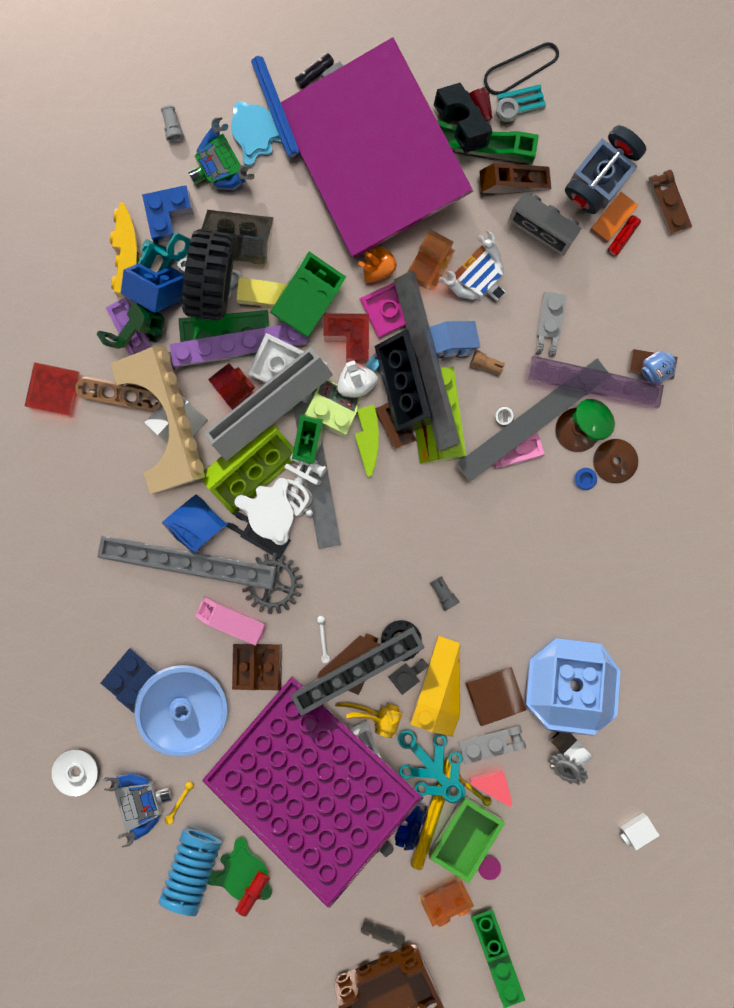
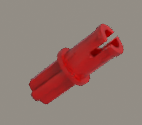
(252, 893)

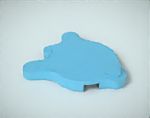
(253, 131)

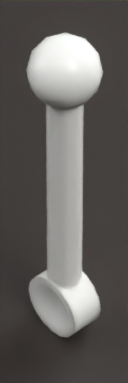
(325, 658)

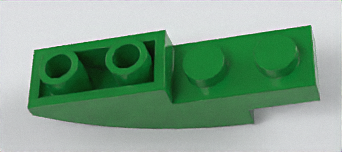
(498, 958)

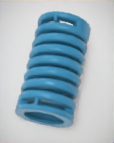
(186, 871)

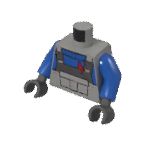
(138, 804)

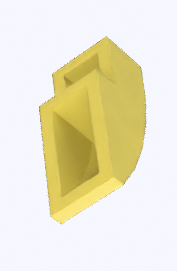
(258, 292)

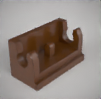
(397, 439)

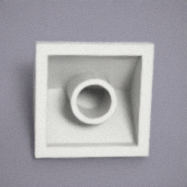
(159, 423)

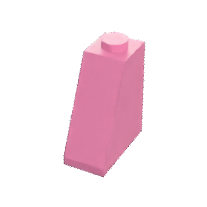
(230, 621)

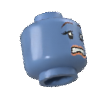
(659, 367)

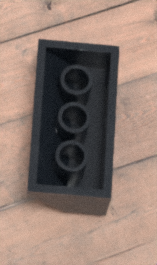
(403, 383)

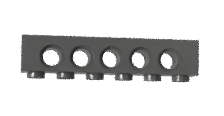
(357, 671)

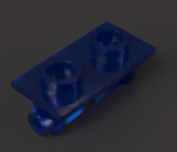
(409, 834)

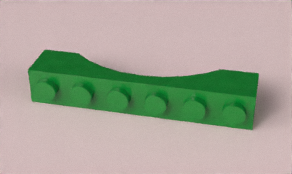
(509, 146)

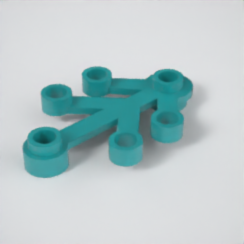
(434, 769)

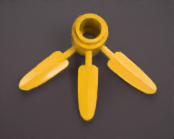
(387, 719)

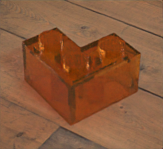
(431, 257)

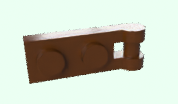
(670, 203)

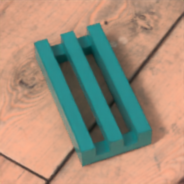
(524, 91)

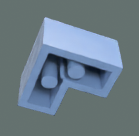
(455, 338)

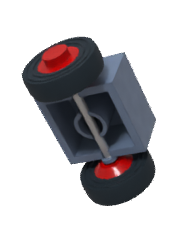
(605, 170)

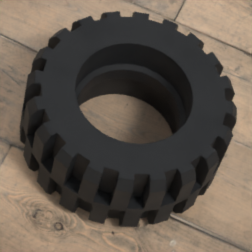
(208, 274)

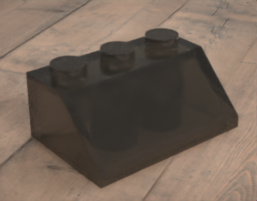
(250, 233)

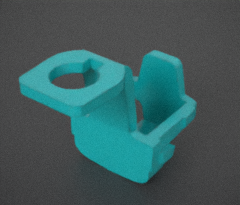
(152, 249)

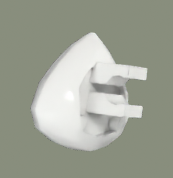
(356, 380)

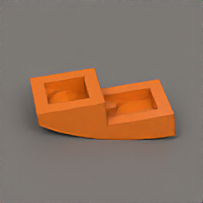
(614, 216)

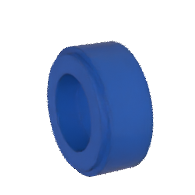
(585, 479)

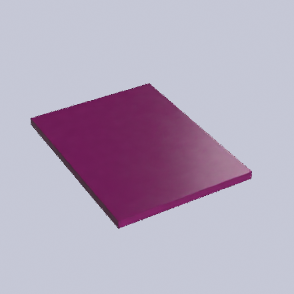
(374, 148)
(312, 793)

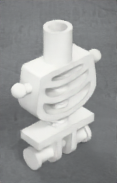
(297, 485)

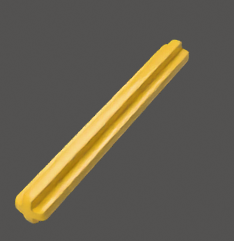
(430, 825)

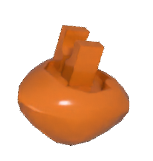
(378, 264)

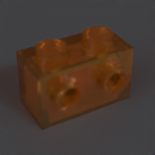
(446, 902)

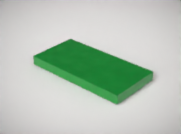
(197, 328)

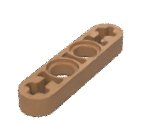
(119, 393)

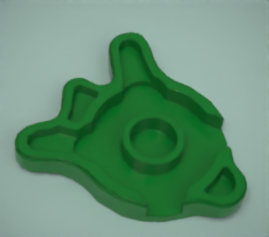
(239, 871)

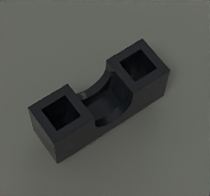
(472, 129)

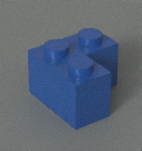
(162, 207)
(152, 288)

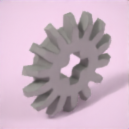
(560, 762)

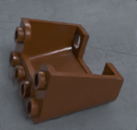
(389, 982)

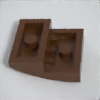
(257, 667)
(496, 696)

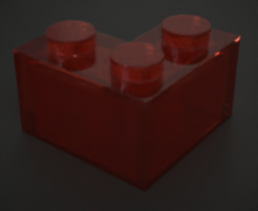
(353, 330)
(232, 385)

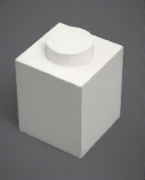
(638, 832)

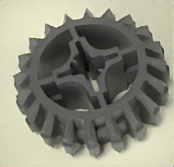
(289, 590)

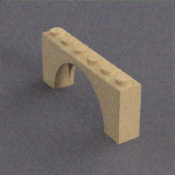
(181, 459)

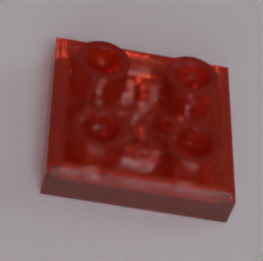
(51, 389)

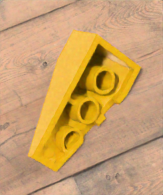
(439, 696)

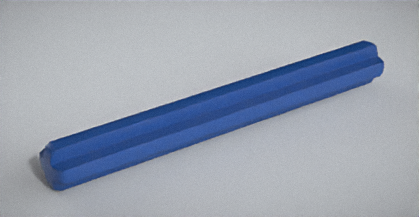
(275, 106)

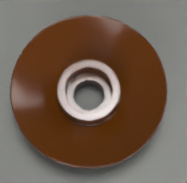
(568, 436)
(605, 465)

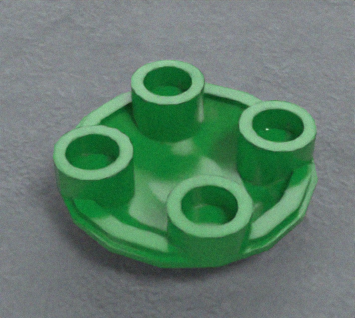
(594, 419)

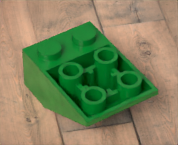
(307, 294)

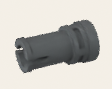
(443, 592)

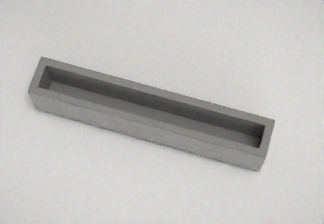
(268, 404)

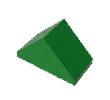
(308, 439)

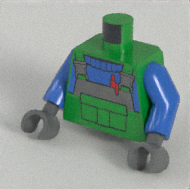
(218, 161)

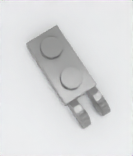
(550, 321)

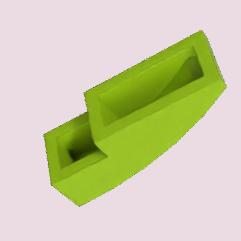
(368, 439)

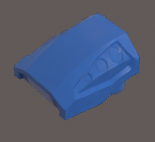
(194, 523)

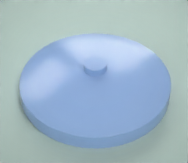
(180, 711)

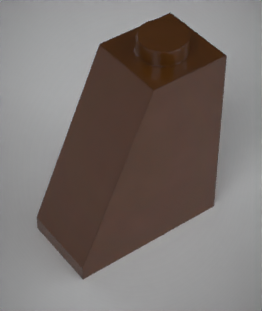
(354, 649)

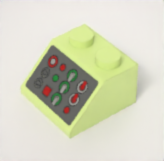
(332, 408)

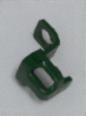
(139, 320)

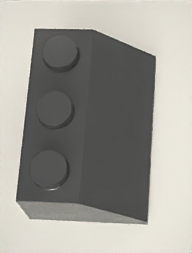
(545, 222)

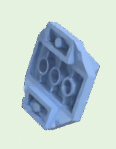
(556, 703)

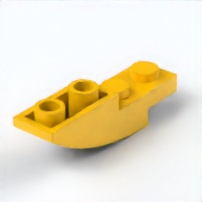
(126, 242)

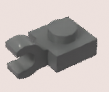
(405, 677)

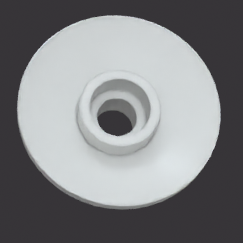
(63, 773)

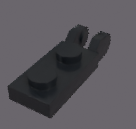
(252, 537)

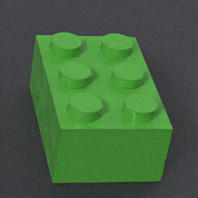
(466, 839)

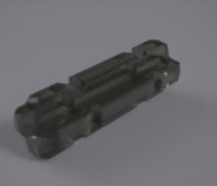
(382, 934)

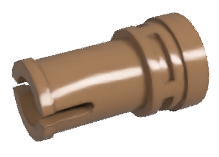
(489, 364)

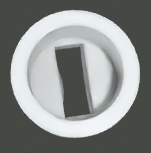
(500, 416)

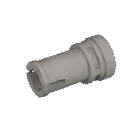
(172, 129)

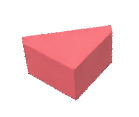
(493, 784)

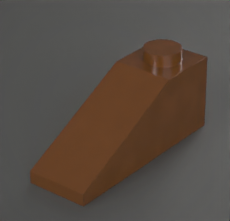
(513, 178)

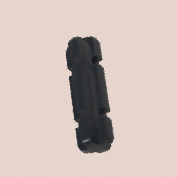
(314, 70)

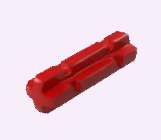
(624, 235)

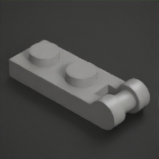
(491, 744)

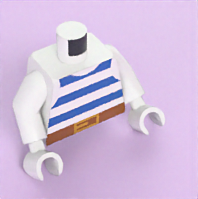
(478, 273)

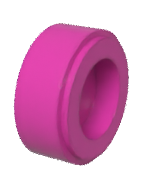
(490, 868)

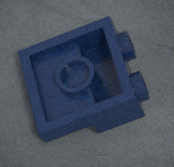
(128, 678)

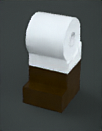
(569, 745)

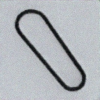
(516, 57)

